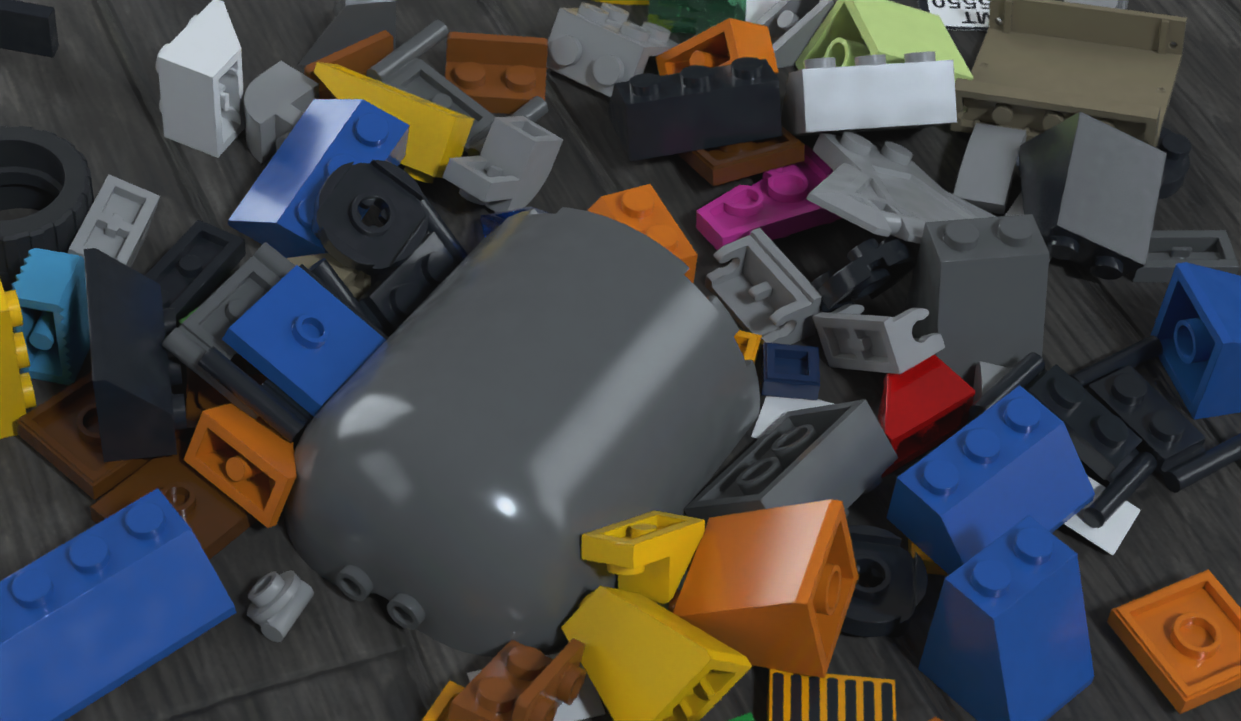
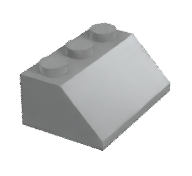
(869, 95)

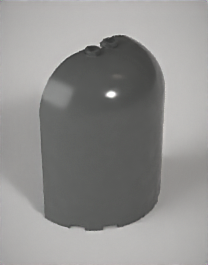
(508, 416)

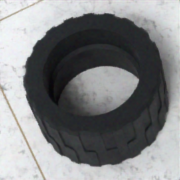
(45, 176)

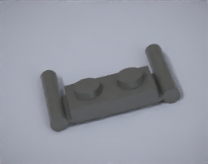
(413, 75)
(226, 305)

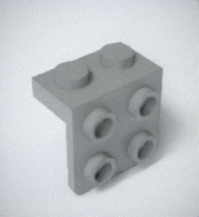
(602, 45)

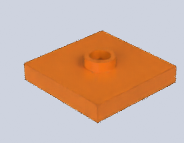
(1185, 639)

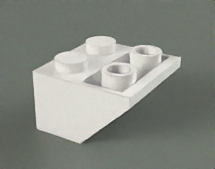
(203, 83)

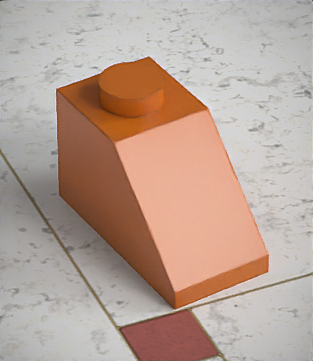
(720, 47)
(244, 460)

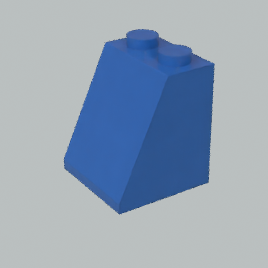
(1202, 339)
(1012, 629)

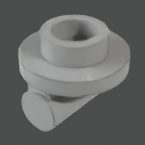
(278, 603)

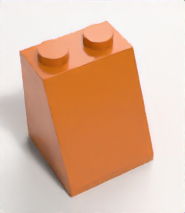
(773, 584)

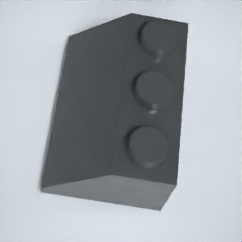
(803, 459)

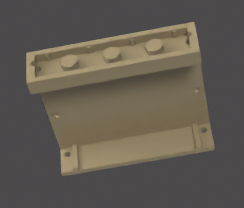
(1072, 59)

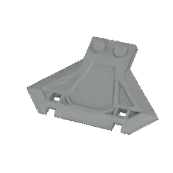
(883, 188)

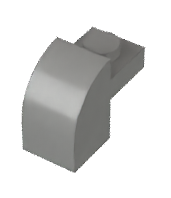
(274, 107)
(510, 166)

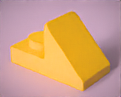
(646, 551)

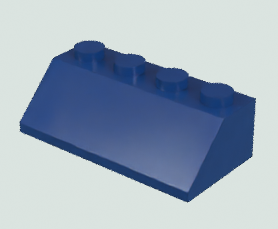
(103, 610)

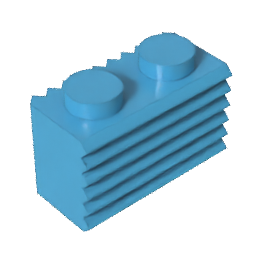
(53, 314)

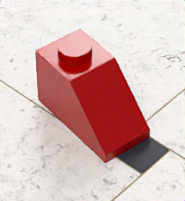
(923, 408)

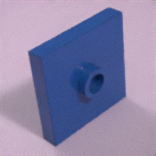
(303, 339)

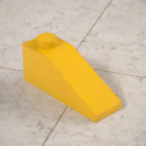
(433, 131)

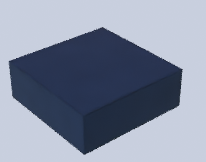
(790, 371)

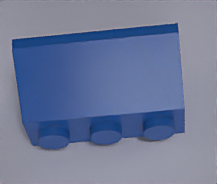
(325, 137)
(989, 479)

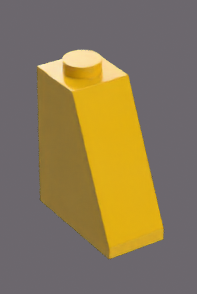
(650, 659)

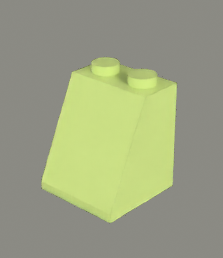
(881, 28)

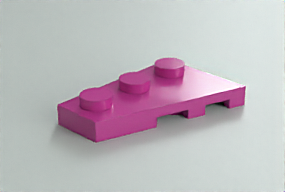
(773, 204)

